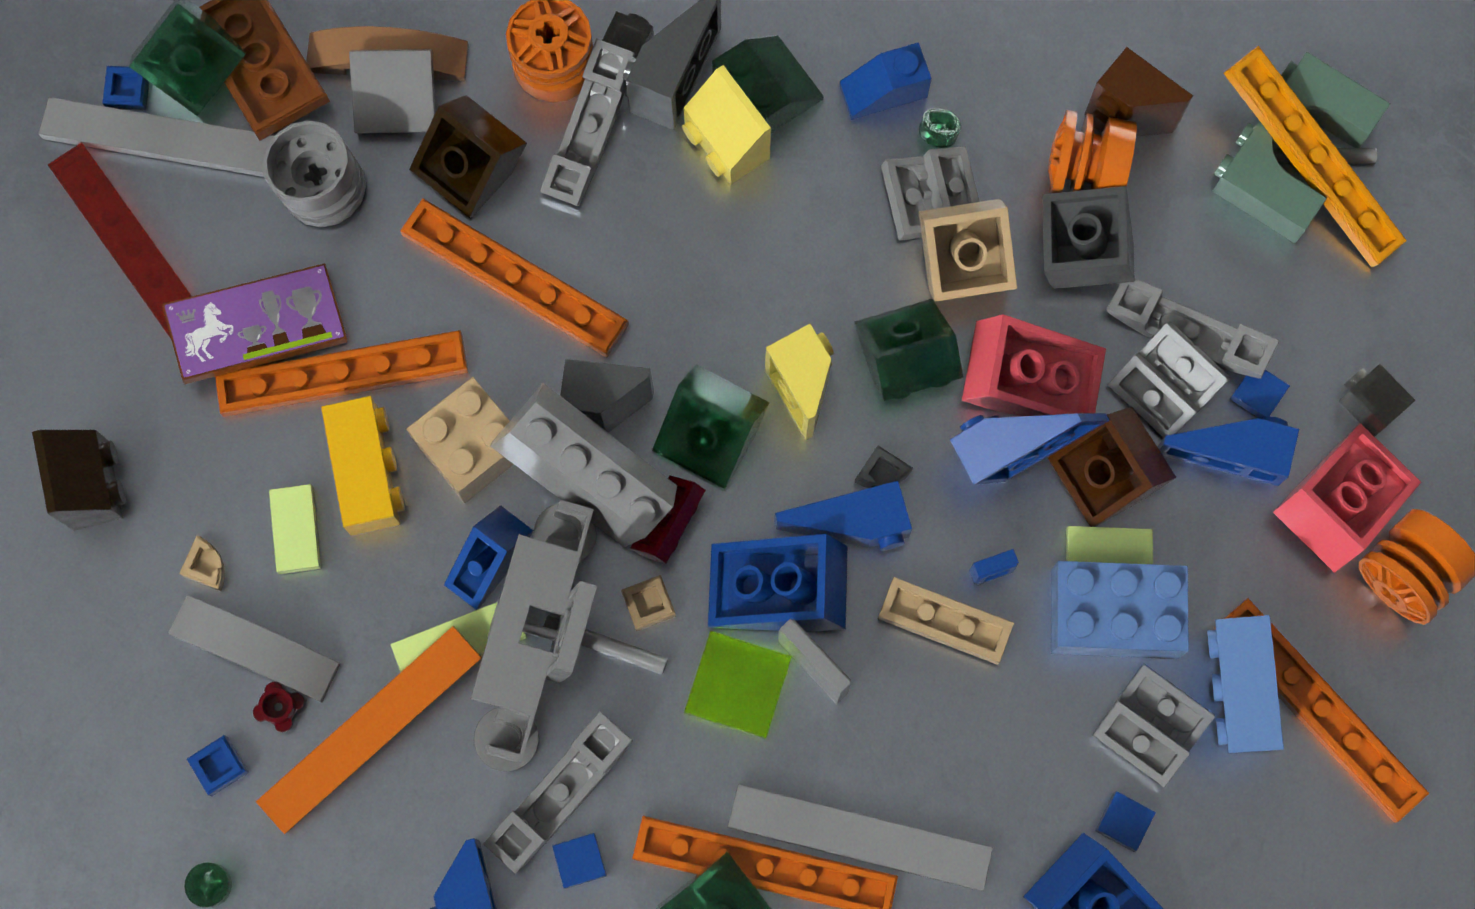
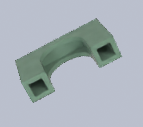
(1254, 176)

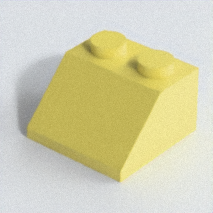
(727, 127)
(800, 374)

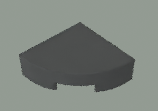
(882, 469)

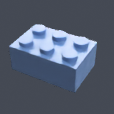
(1119, 609)
(1246, 684)

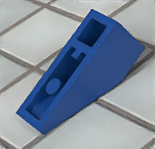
(1245, 448)
(857, 518)

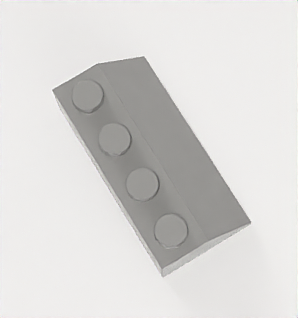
(586, 466)

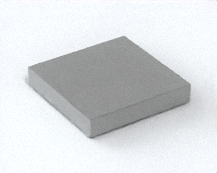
(392, 90)
(814, 660)

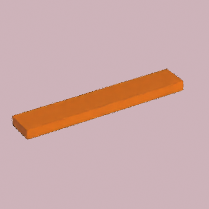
(515, 277)
(341, 373)
(1340, 728)
(368, 730)
(766, 866)

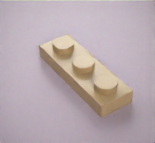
(946, 621)

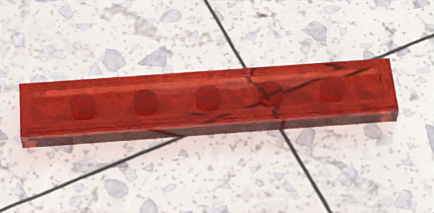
(119, 230)

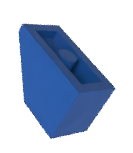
(887, 82)
(486, 556)
(466, 881)

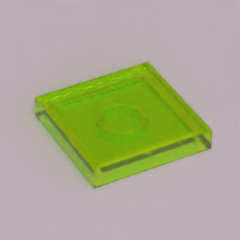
(738, 685)

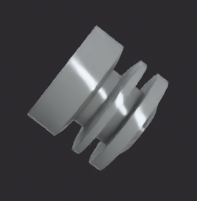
(301, 158)

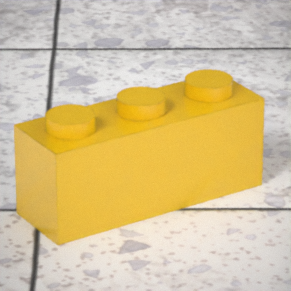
(362, 465)

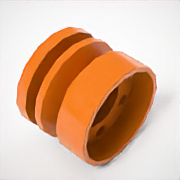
(553, 69)
(1091, 157)
(1419, 566)

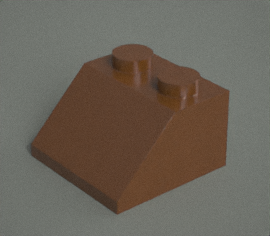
(1139, 94)
(1112, 467)

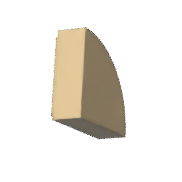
(204, 564)

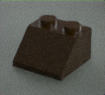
(466, 154)
(79, 477)

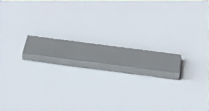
(153, 136)
(860, 837)

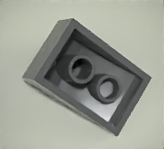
(671, 64)

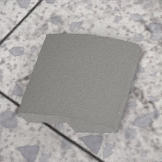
(927, 183)
(1169, 380)
(1154, 725)

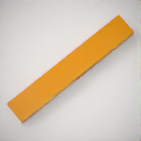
(1315, 156)

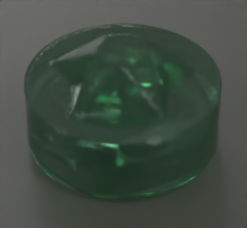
(939, 127)
(208, 885)

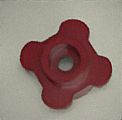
(266, 707)

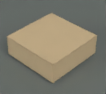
(648, 603)

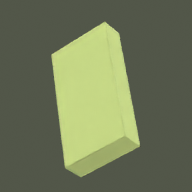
(295, 529)
(1109, 545)

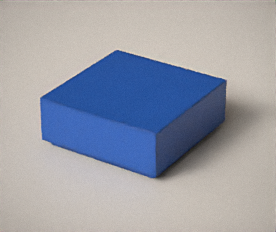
(125, 89)
(1260, 395)
(994, 567)
(217, 765)
(1125, 821)
(579, 860)

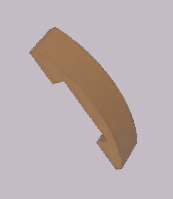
(330, 48)

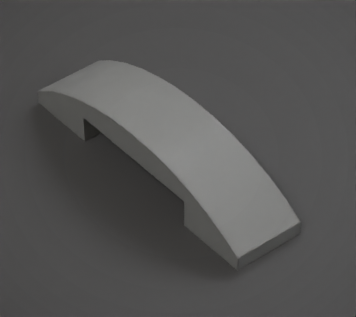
(589, 124)
(1232, 349)
(254, 648)
(559, 793)

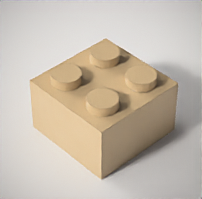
(968, 250)
(459, 438)

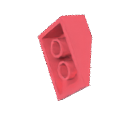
(1031, 369)
(1347, 498)

